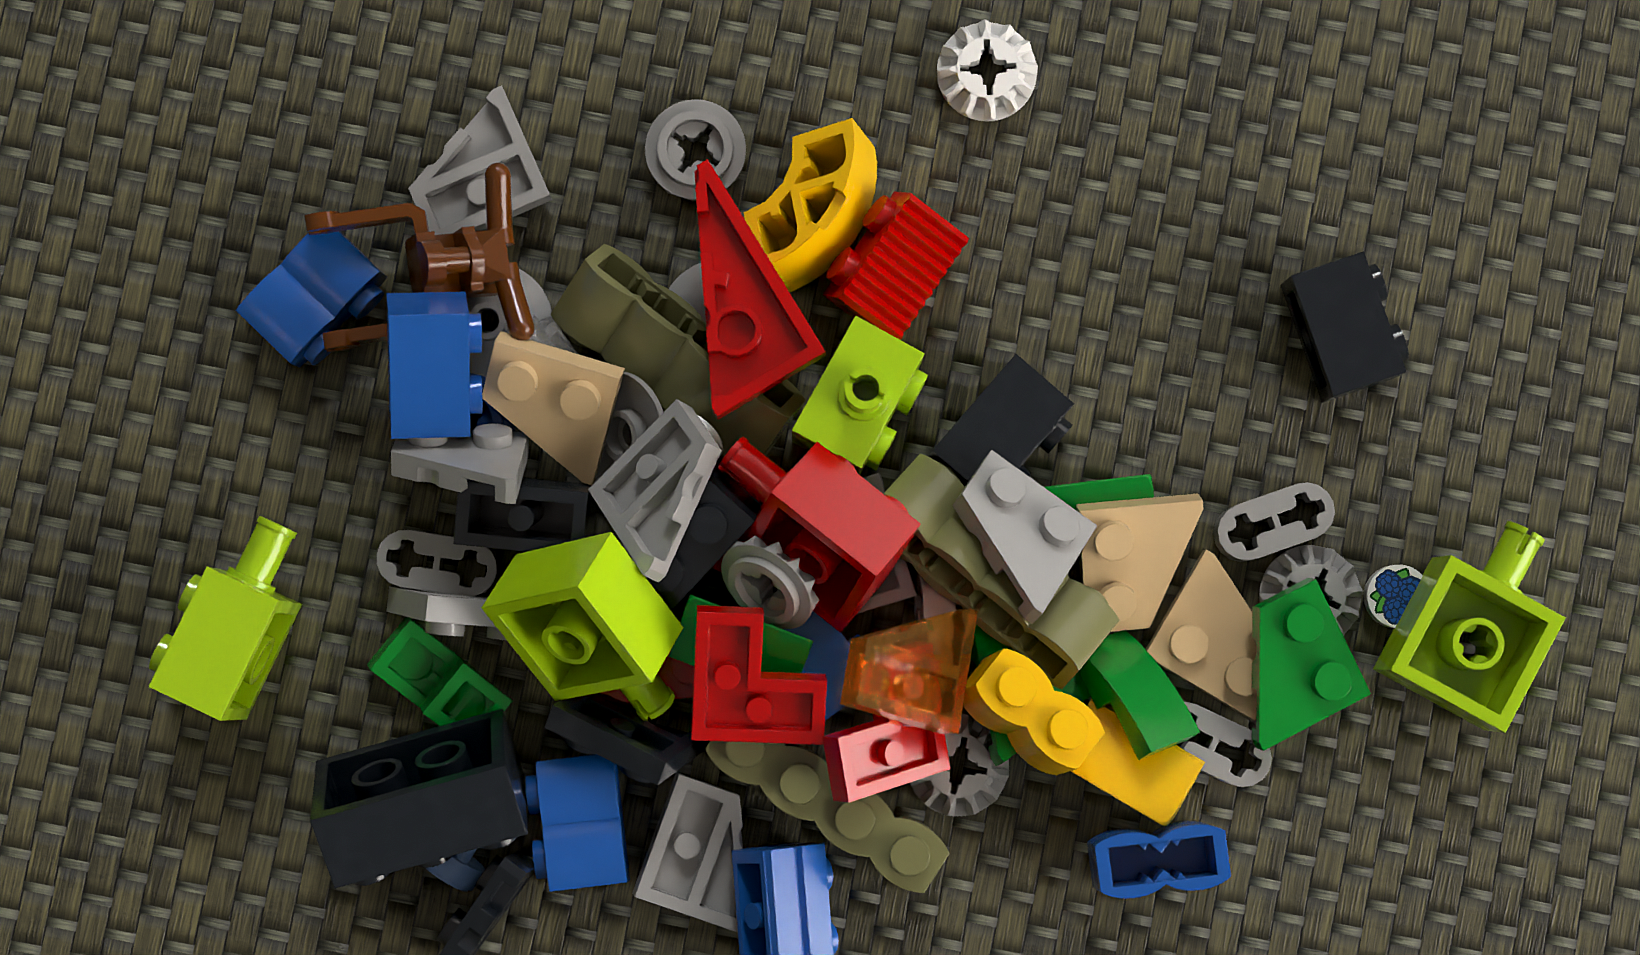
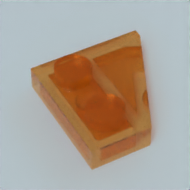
(913, 671)

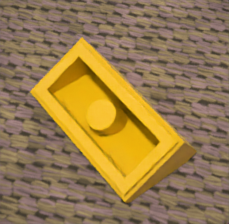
(1149, 785)

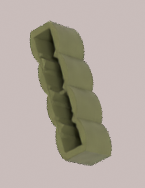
(664, 342)
(957, 569)
(800, 786)

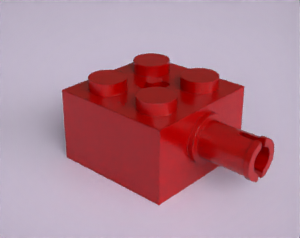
(827, 518)

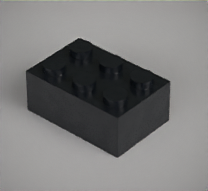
(419, 799)

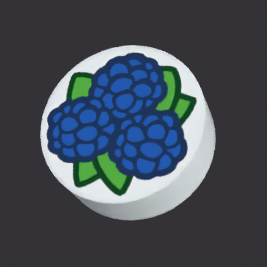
(1390, 592)

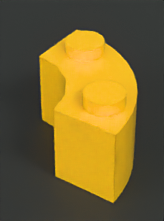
(818, 203)

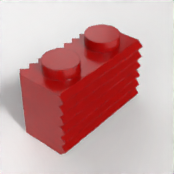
(894, 263)

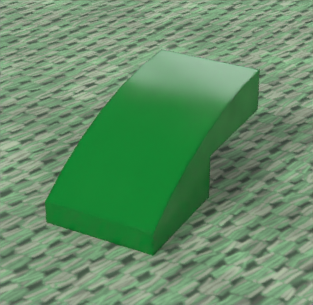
(434, 676)
(1140, 694)

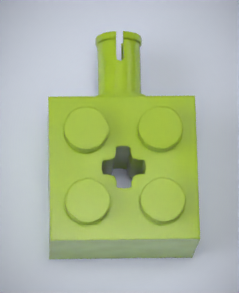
(859, 394)
(587, 622)
(1504, 625)
(228, 631)

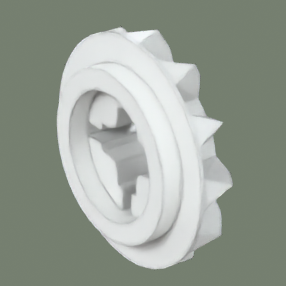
(966, 90)

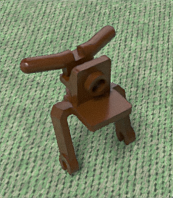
(445, 262)

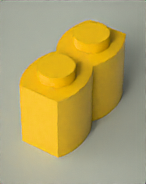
(1042, 724)

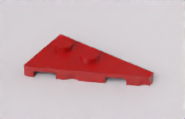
(750, 316)

